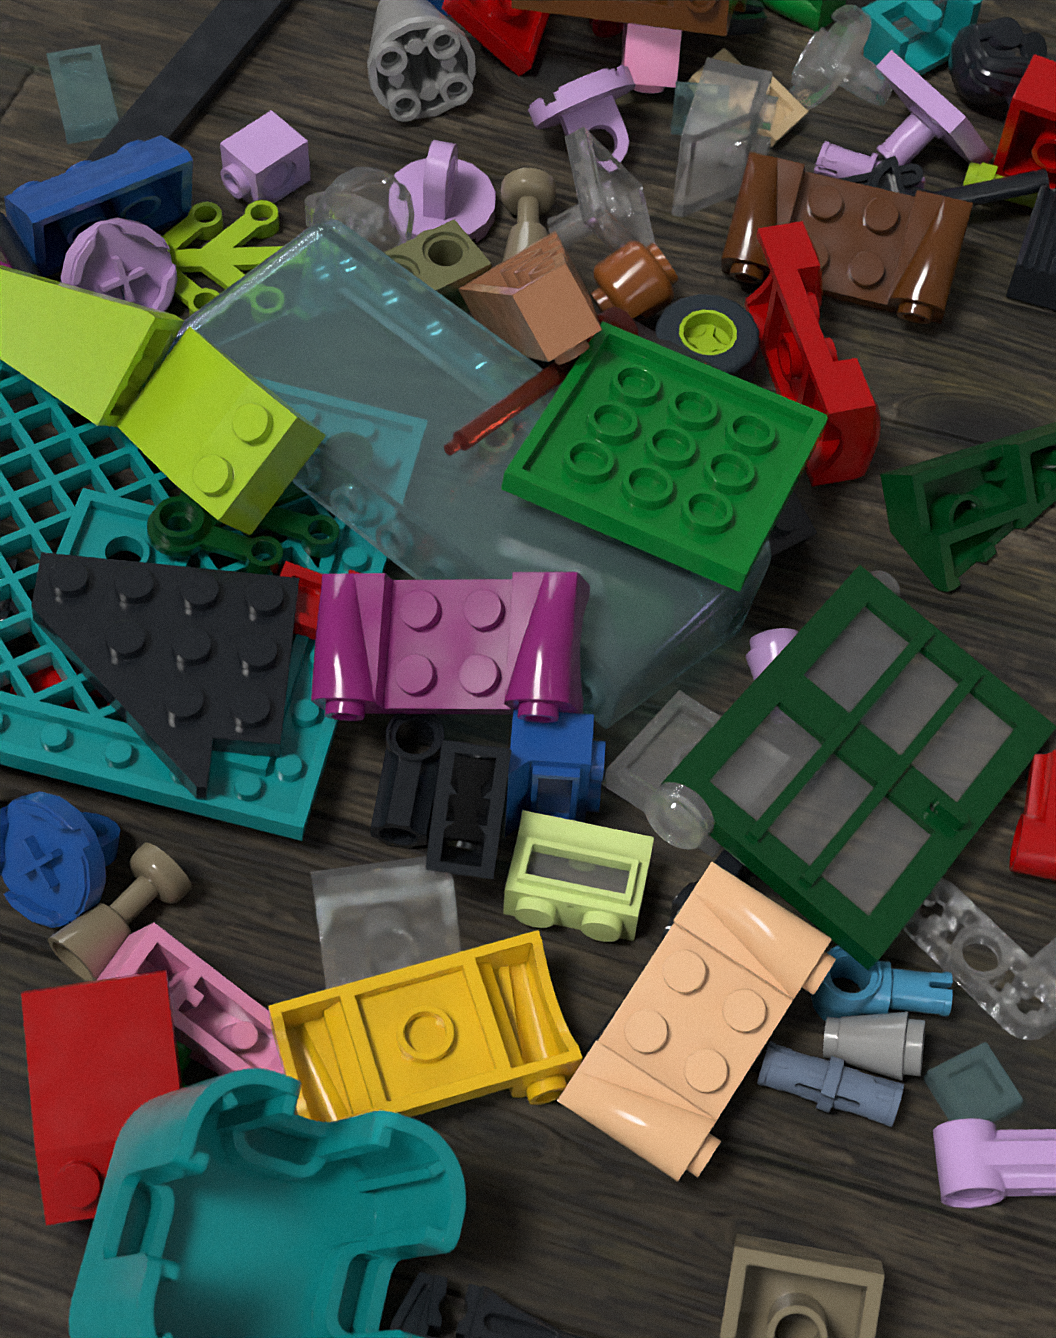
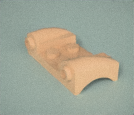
(696, 1022)

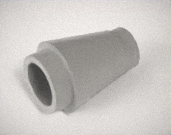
(877, 1043)

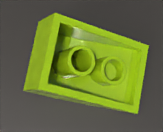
(219, 432)

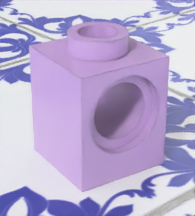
(265, 160)

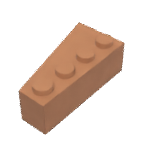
(536, 302)

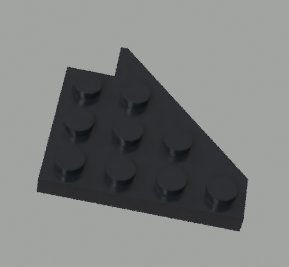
(176, 652)

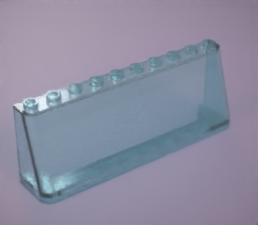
(389, 382)

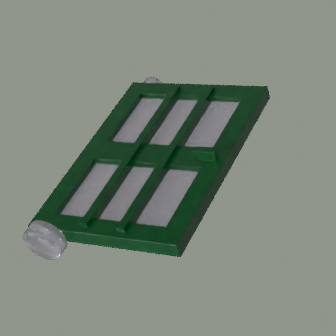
(854, 765)

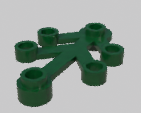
(205, 532)

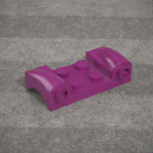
(450, 646)

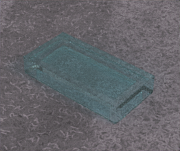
(83, 93)

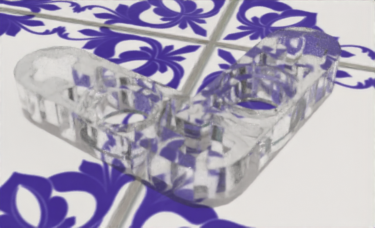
(1032, 975)

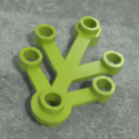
(223, 256)

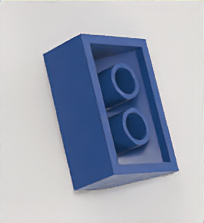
(138, 183)

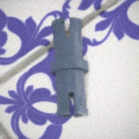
(830, 1084)

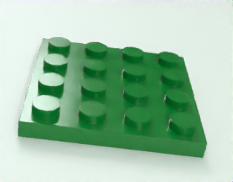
(667, 455)

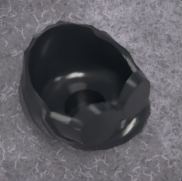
(983, 62)

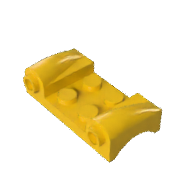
(429, 1035)

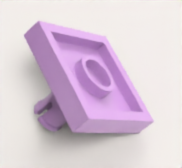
(929, 117)

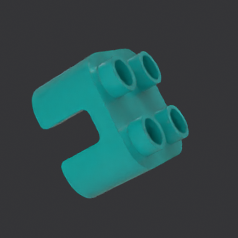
(260, 1220)

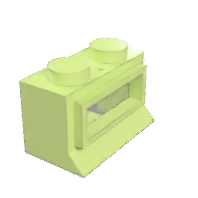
(577, 876)

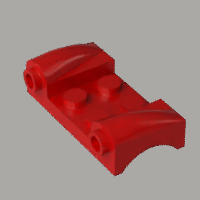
(805, 362)

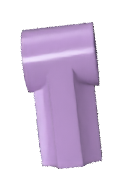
(986, 1164)

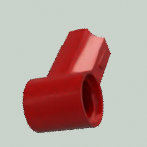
(1035, 834)

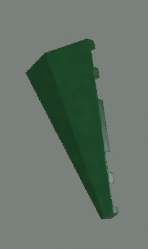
(969, 500)

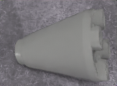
(418, 60)

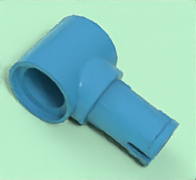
(881, 989)

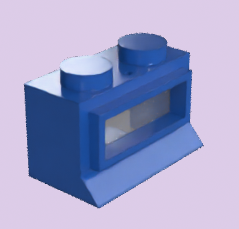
(554, 769)

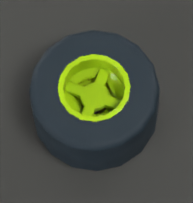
(713, 331)

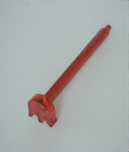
(527, 393)

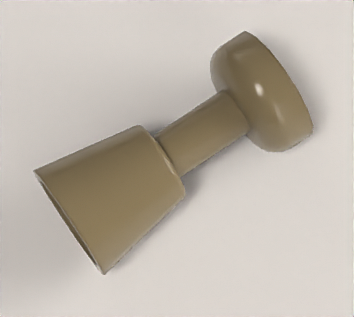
(527, 195)
(97, 934)

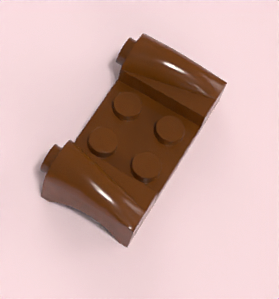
(685, 15)
(870, 241)

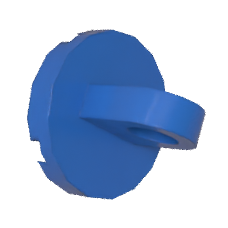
(54, 857)

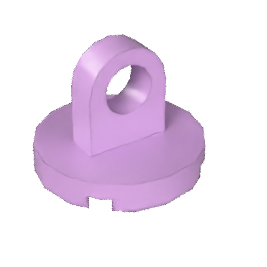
(589, 104)
(449, 190)
(122, 262)

